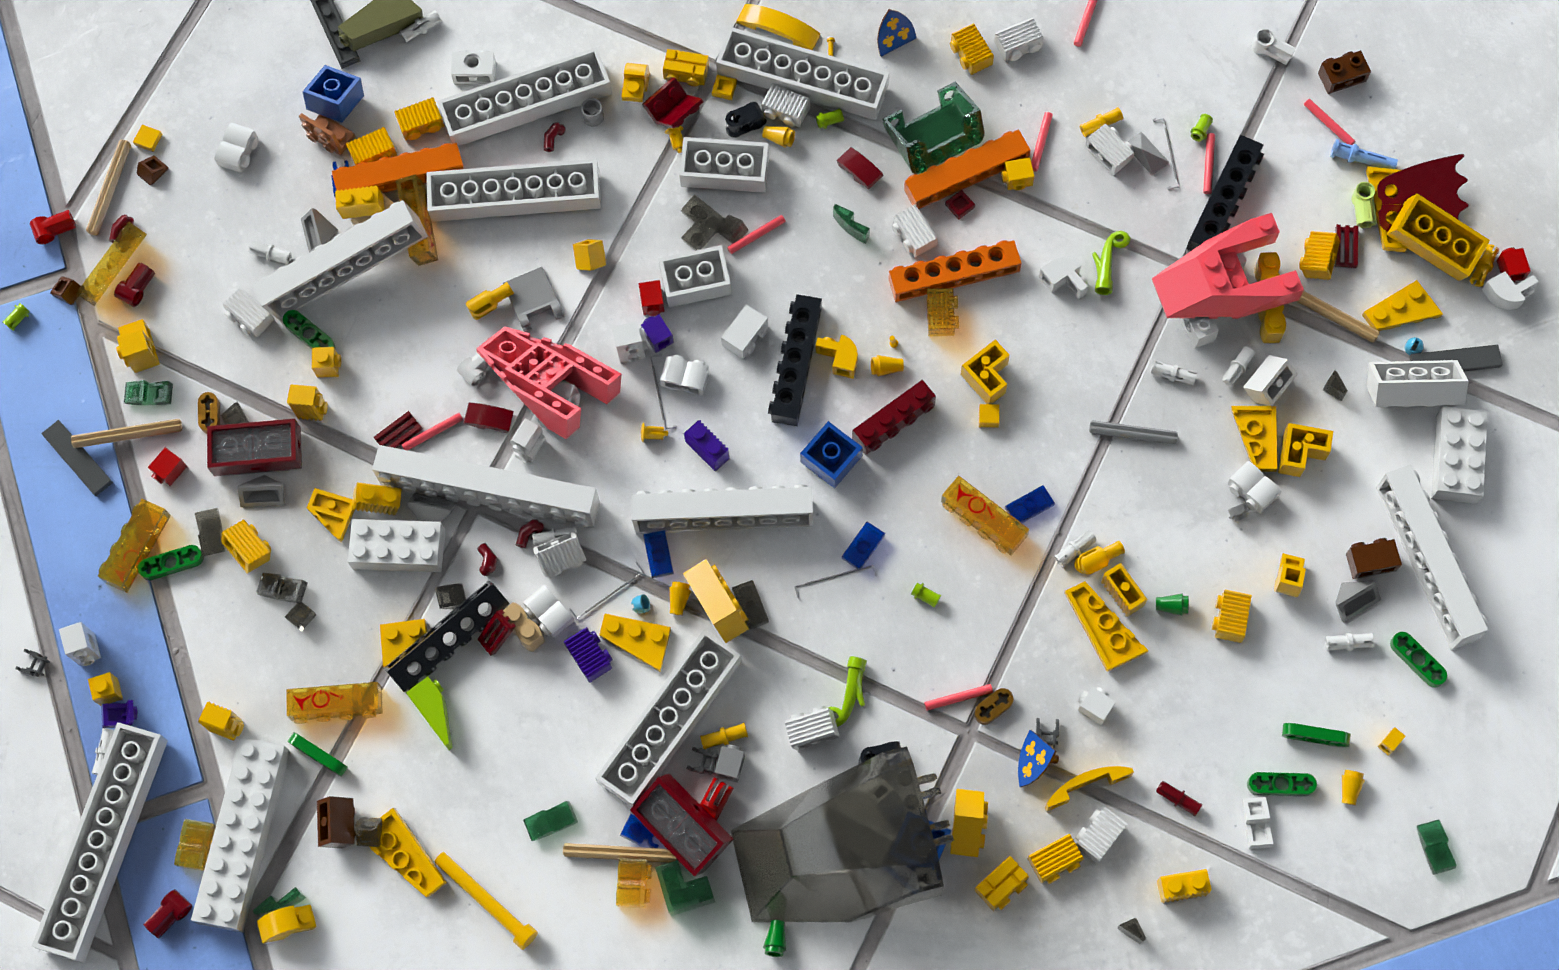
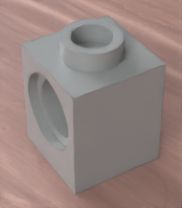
(730, 763)

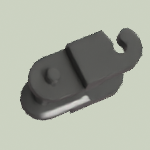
(31, 671)
(1055, 733)
(706, 754)

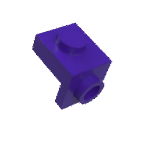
(118, 712)

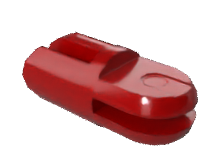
(712, 805)

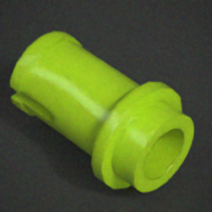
(829, 118)
(1198, 132)
(16, 316)
(925, 594)

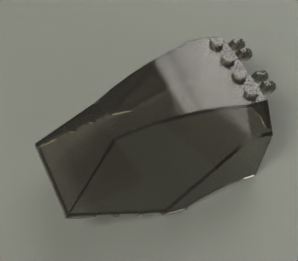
(844, 846)

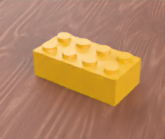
(1438, 237)

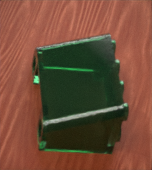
(938, 133)

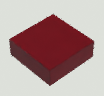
(960, 204)

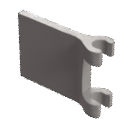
(533, 296)

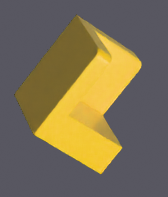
(589, 254)

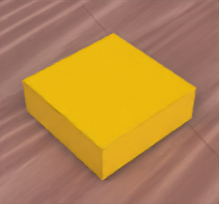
(724, 87)
(147, 138)

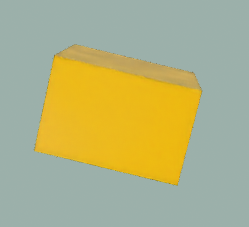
(989, 415)
(1391, 741)

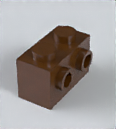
(1344, 71)
(1373, 558)
(335, 822)

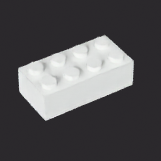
(724, 164)
(1417, 383)
(1459, 455)
(396, 545)

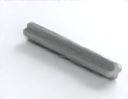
(1133, 432)

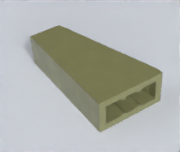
(378, 21)

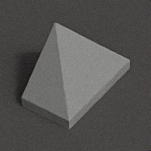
(1147, 153)
(316, 229)
(261, 492)
(430, 508)
(1356, 597)

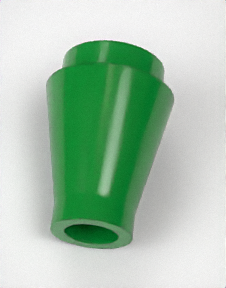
(1173, 604)
(775, 940)

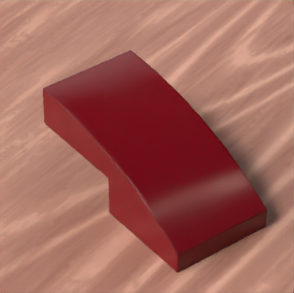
(860, 167)
(488, 416)

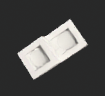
(1257, 823)

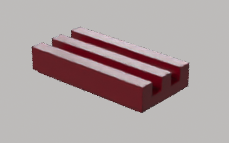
(1347, 230)
(393, 426)
(503, 636)

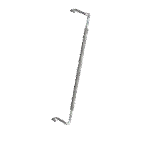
(1171, 155)
(674, 426)
(832, 576)
(609, 595)

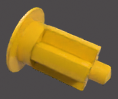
(676, 138)
(652, 432)

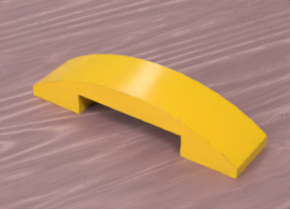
(780, 24)
(1113, 773)

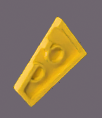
(1402, 307)
(1259, 434)
(638, 638)

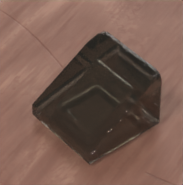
(733, 229)
(1335, 386)
(234, 415)
(450, 596)
(300, 616)
(368, 831)
(1133, 930)

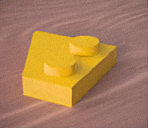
(331, 511)
(399, 636)

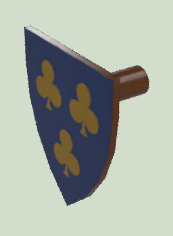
(894, 32)
(1034, 759)

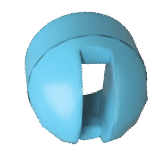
(1410, 343)
(641, 604)

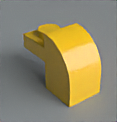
(635, 82)
(844, 354)
(1290, 575)
(284, 922)

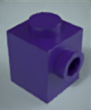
(657, 333)

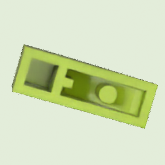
(432, 706)

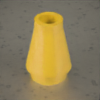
(780, 135)
(886, 365)
(679, 596)
(1351, 786)

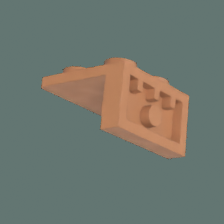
(327, 132)

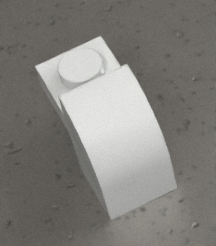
(1061, 272)
(1505, 294)

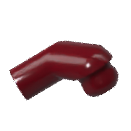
(550, 134)
(118, 226)
(526, 530)
(489, 560)

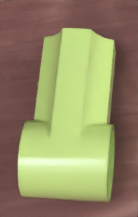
(1364, 206)

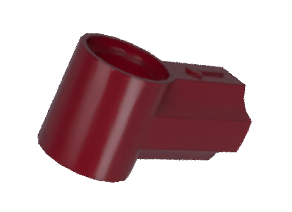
(132, 289)
(172, 909)

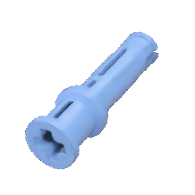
(1354, 153)

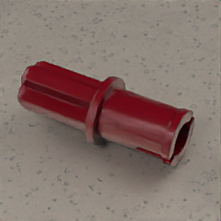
(1179, 798)

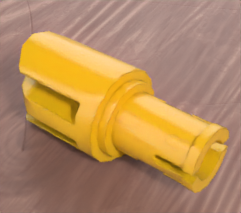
(488, 301)
(1098, 558)

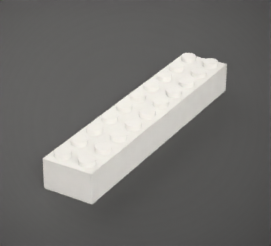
(486, 486)
(100, 843)

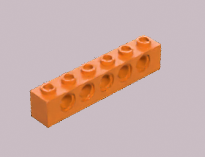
(967, 274)

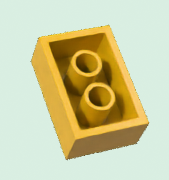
(717, 600)

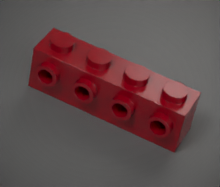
(894, 417)

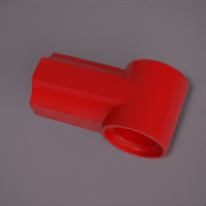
(46, 228)

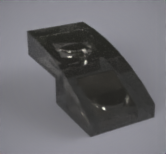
(210, 531)
(281, 588)

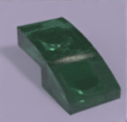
(845, 219)
(148, 393)
(550, 821)
(1435, 847)
(271, 903)

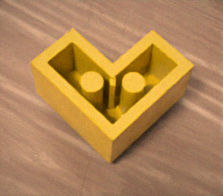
(137, 346)
(983, 369)
(1301, 443)
(968, 822)

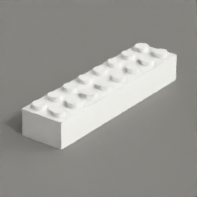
(803, 71)
(525, 97)
(513, 190)
(340, 260)
(722, 509)
(1432, 557)
(669, 718)
(241, 835)

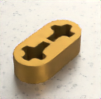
(203, 411)
(990, 702)

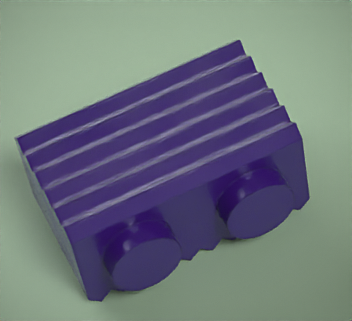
(707, 445)
(588, 654)

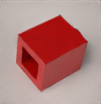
(1514, 263)
(651, 298)
(167, 467)

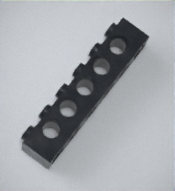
(1244, 150)
(789, 412)
(434, 637)

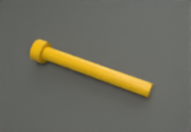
(522, 934)

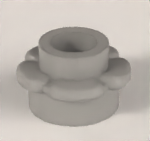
(1238, 512)

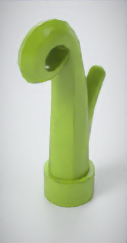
(1104, 281)
(853, 690)

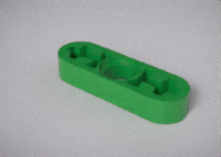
(306, 324)
(161, 558)
(1418, 669)
(1316, 735)
(317, 754)
(1264, 778)

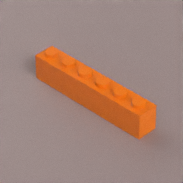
(966, 169)
(387, 170)

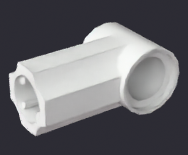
(1274, 48)
(473, 369)

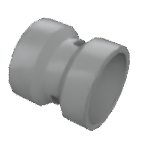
(592, 112)

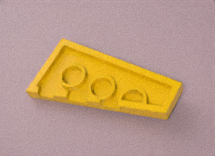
(1374, 176)
(1105, 631)
(406, 855)

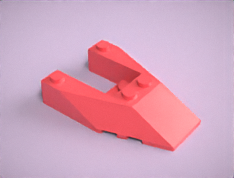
(1213, 282)
(536, 366)

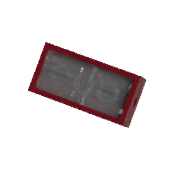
(254, 447)
(681, 824)

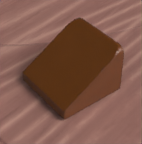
(151, 169)
(66, 290)

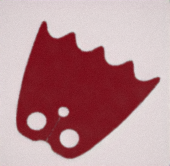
(1432, 179)

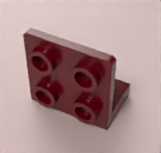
(671, 104)

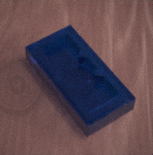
(1030, 504)
(863, 545)
(658, 554)

